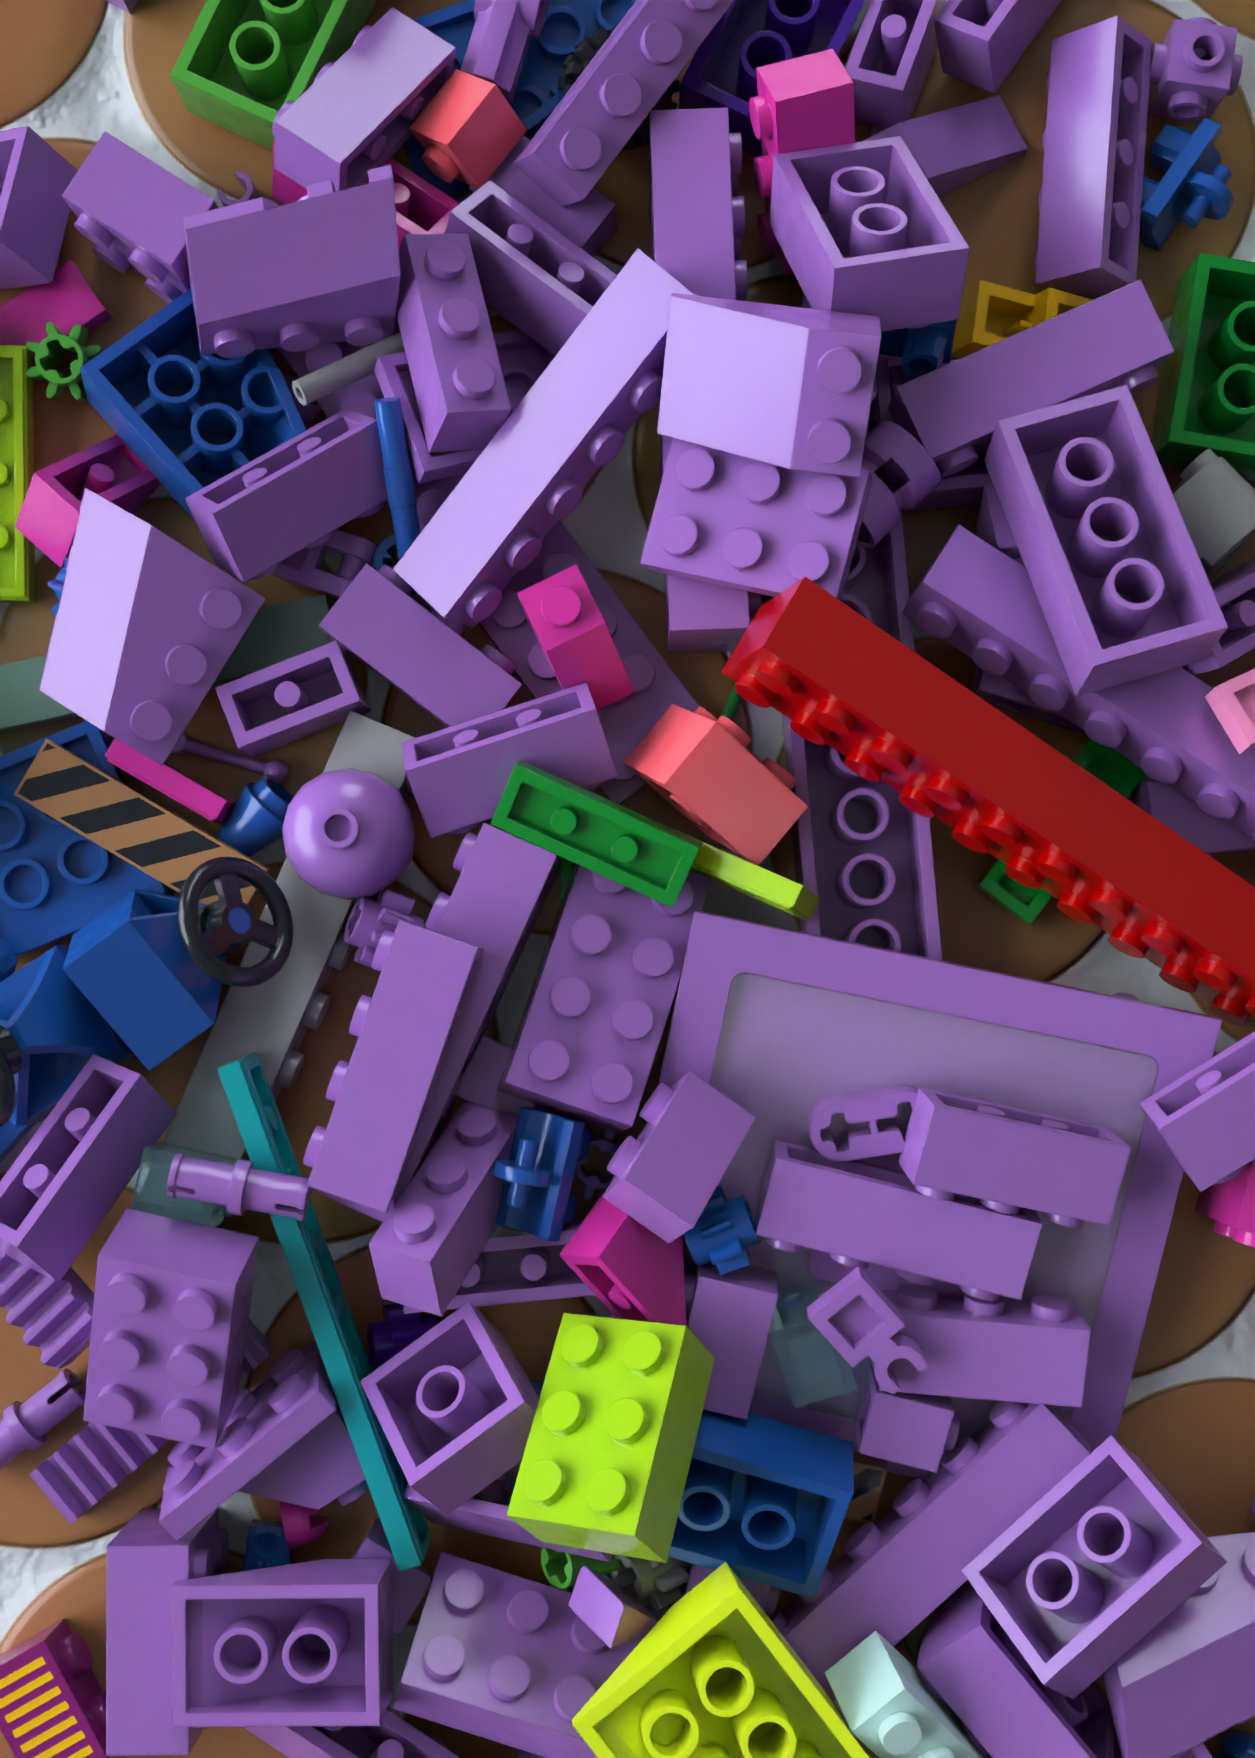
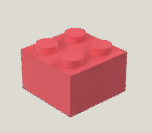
(717, 782)

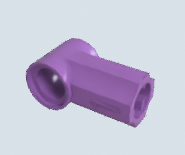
(502, 40)

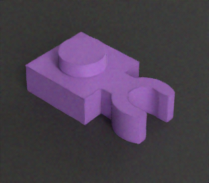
(863, 1324)

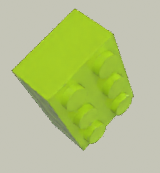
(613, 1436)

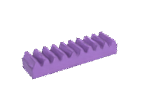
(49, 1311)
(106, 1455)

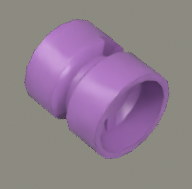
(901, 478)

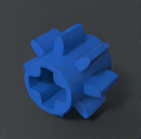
(723, 1233)

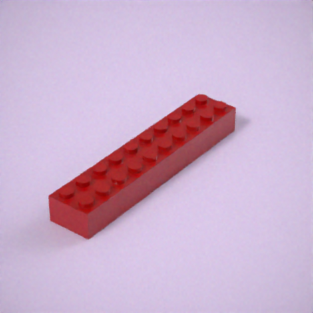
(1002, 792)

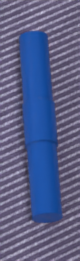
(397, 472)

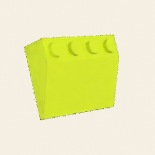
(715, 1686)

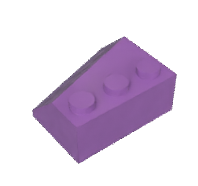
(296, 269)
(140, 629)
(1193, 1667)

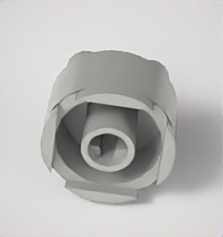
(1215, 509)

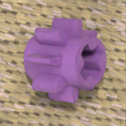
(372, 917)

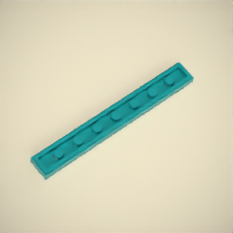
(326, 1311)

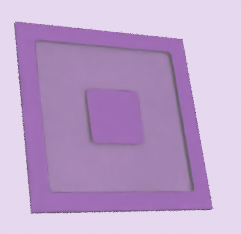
(811, 1016)

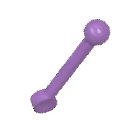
(275, 769)

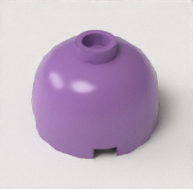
(349, 833)

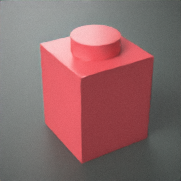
(467, 130)

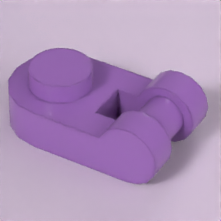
(305, 565)

